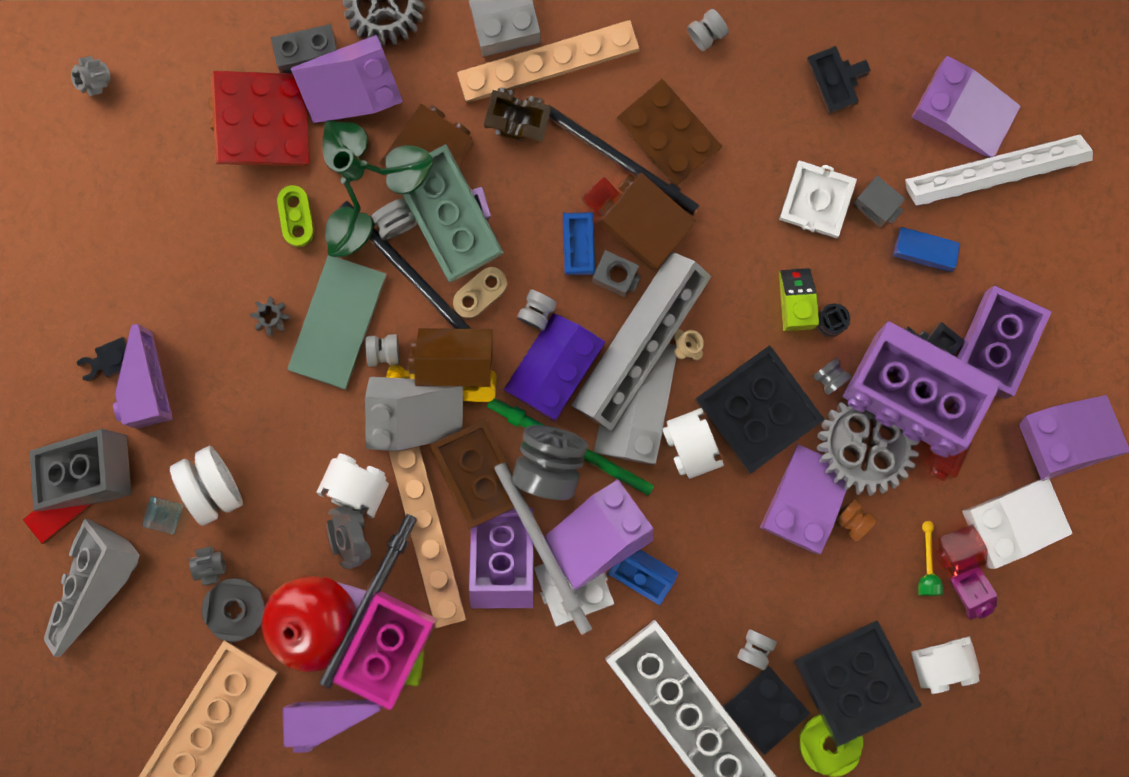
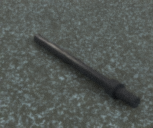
(622, 160)
(414, 278)
(396, 546)

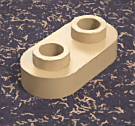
(480, 292)

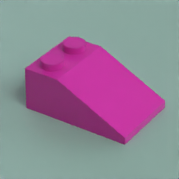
(385, 650)

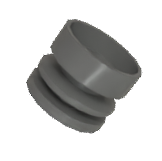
(549, 462)

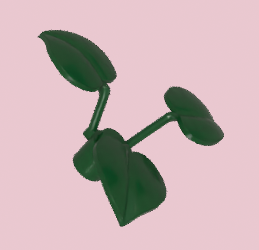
(342, 148)

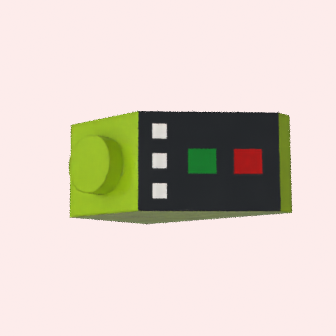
(798, 300)

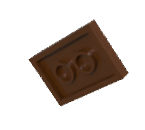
(668, 132)
(468, 468)

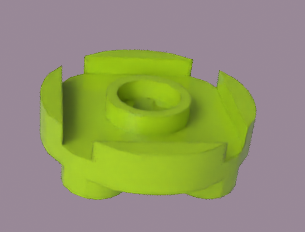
(824, 761)

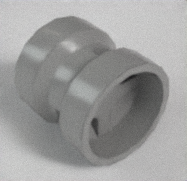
(708, 29)
(540, 304)
(382, 350)
(753, 655)

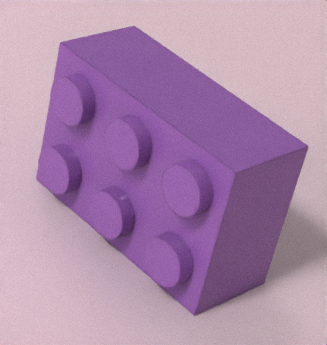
(1003, 338)

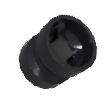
(828, 322)

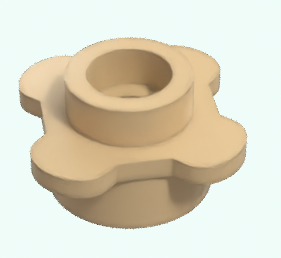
(695, 342)

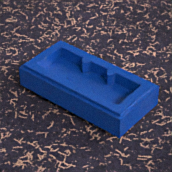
(579, 243)

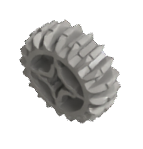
(377, 15)

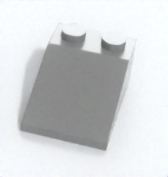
(504, 24)
(410, 415)

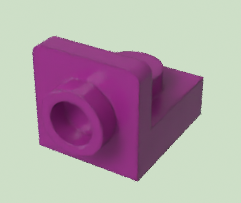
(975, 593)

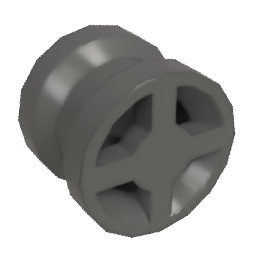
(832, 376)

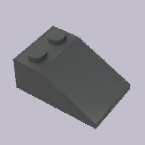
(80, 471)

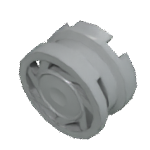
(394, 219)

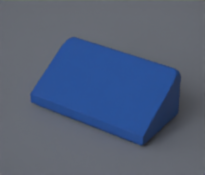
(926, 249)
(645, 575)

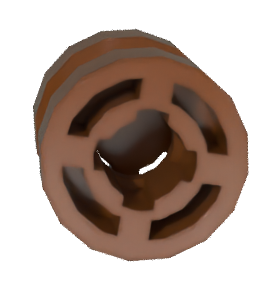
(852, 518)

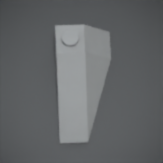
(640, 426)
(96, 574)

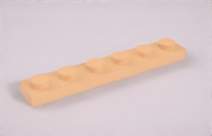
(548, 61)
(428, 536)

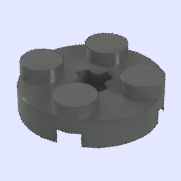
(347, 536)
(222, 595)

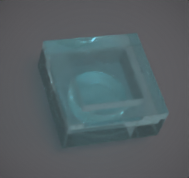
(162, 515)

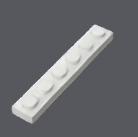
(999, 170)

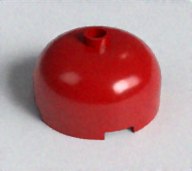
(307, 622)

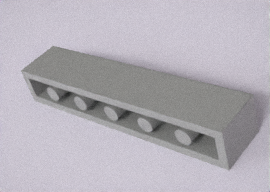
(641, 340)

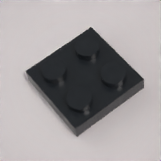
(766, 710)

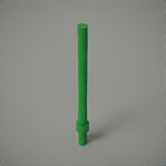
(517, 416)

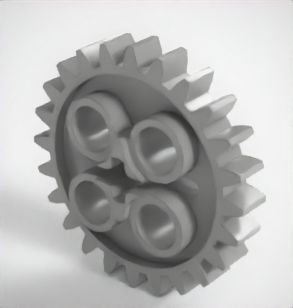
(840, 438)

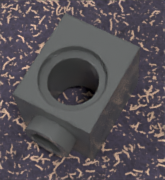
(880, 202)
(607, 264)

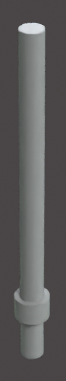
(571, 602)

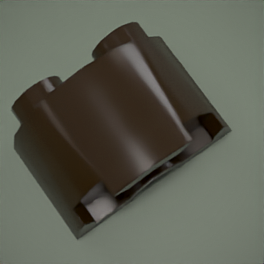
(516, 117)

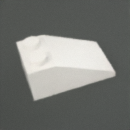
(1019, 522)

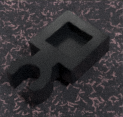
(108, 360)

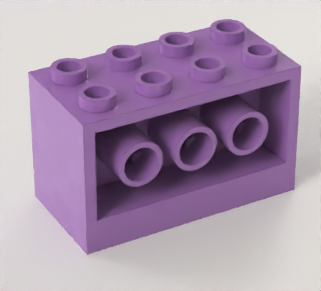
(938, 380)

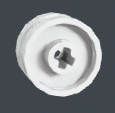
(206, 485)

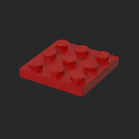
(259, 119)

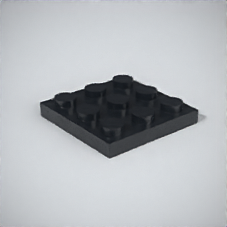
(759, 409)
(857, 683)

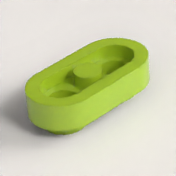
(295, 217)

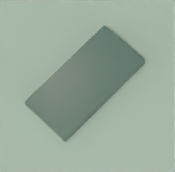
(452, 219)
(337, 322)

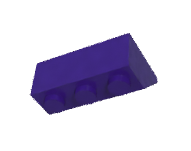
(555, 366)

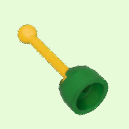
(930, 583)

